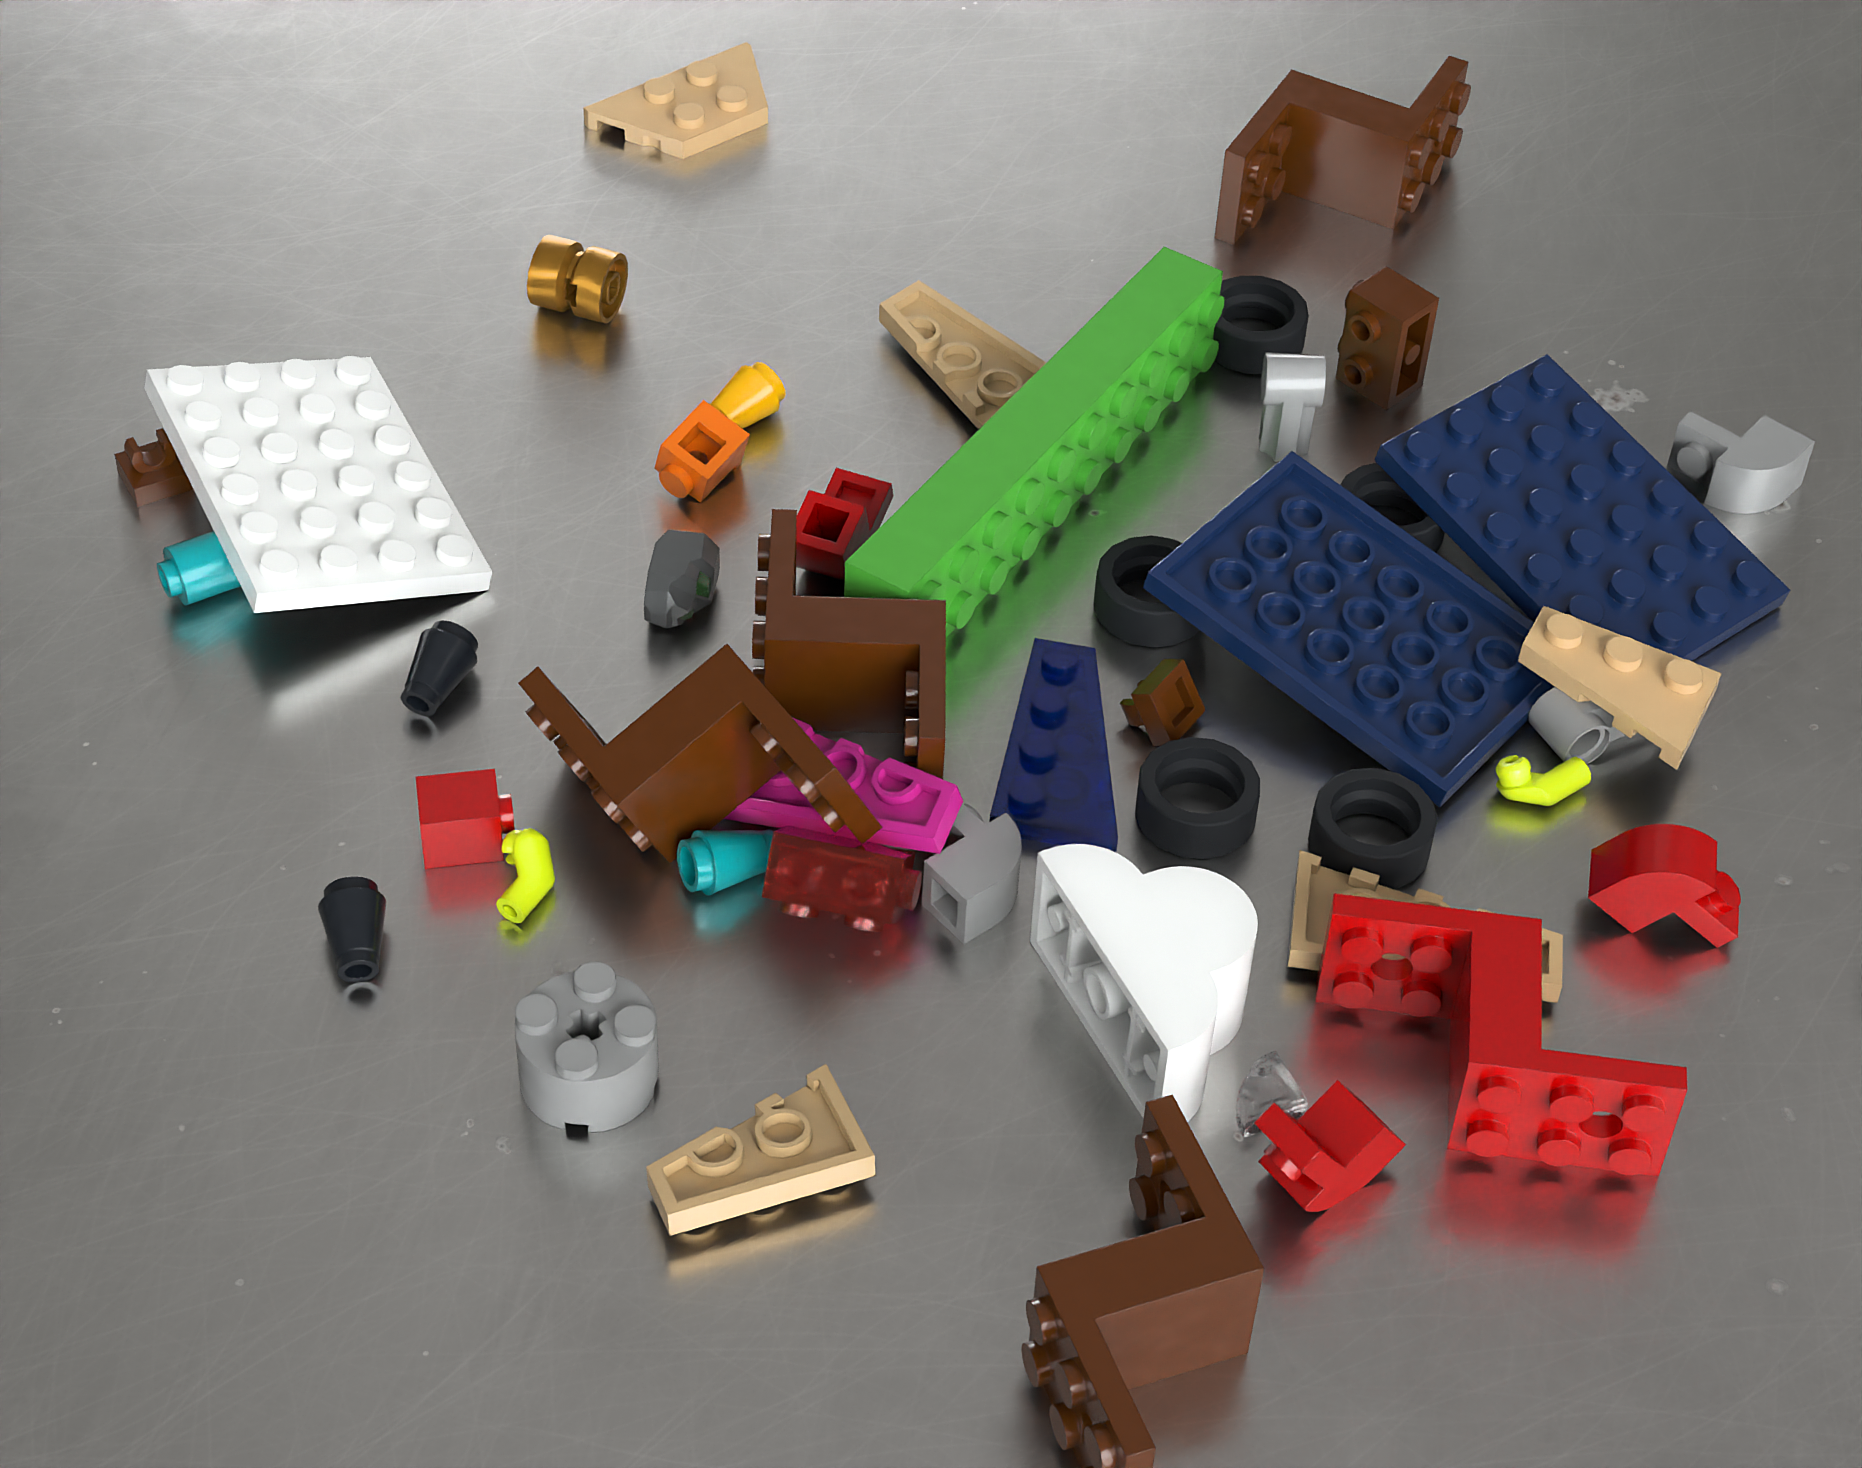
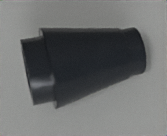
(438, 666)
(354, 926)

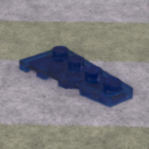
(1057, 752)

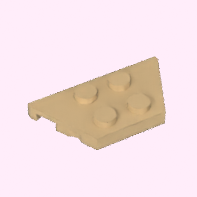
(689, 106)

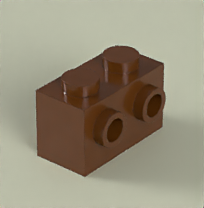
(1386, 337)

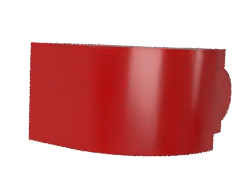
(839, 521)
(1665, 872)
(1328, 1149)

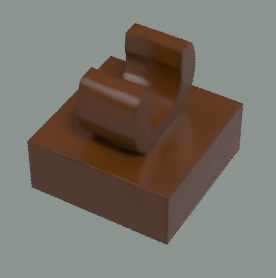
(151, 470)
(1165, 702)

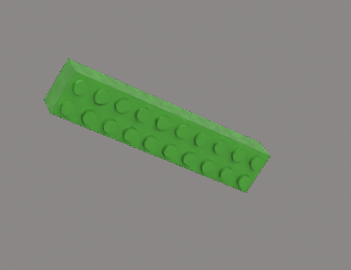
(1046, 443)

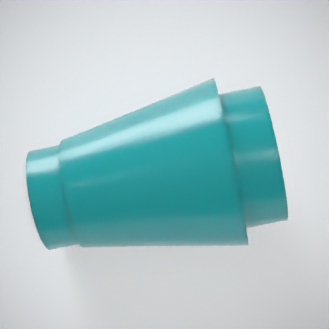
(722, 858)

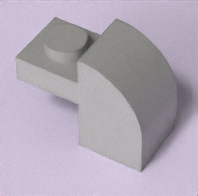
(1743, 471)
(975, 874)

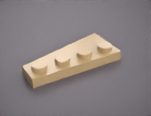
(958, 350)
(1313, 903)

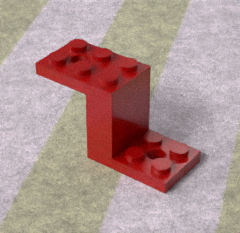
(1502, 1085)

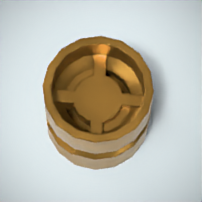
(586, 280)

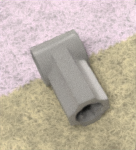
(1289, 394)
(1573, 726)

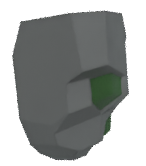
(680, 577)

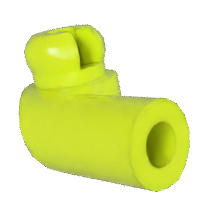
(1545, 789)
(535, 873)

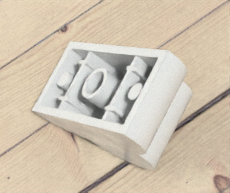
(1146, 963)

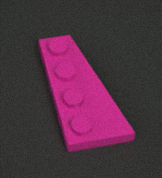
(906, 802)

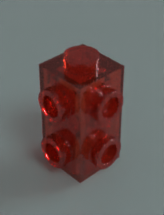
(840, 876)

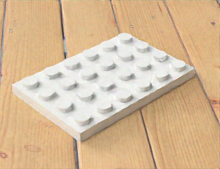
(315, 483)

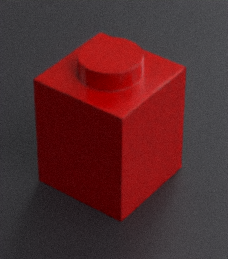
(462, 818)

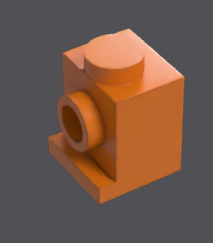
(700, 453)

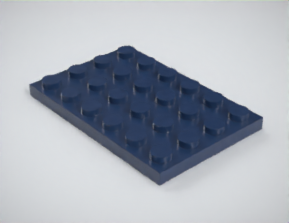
(1579, 515)
(1357, 624)

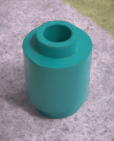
(196, 569)

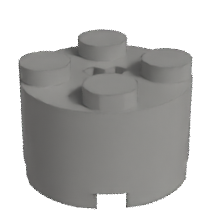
(587, 1049)

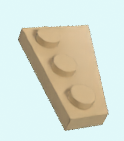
(1632, 681)
(772, 1158)

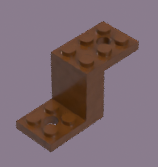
(1341, 149)
(850, 658)
(695, 756)
(1143, 1302)

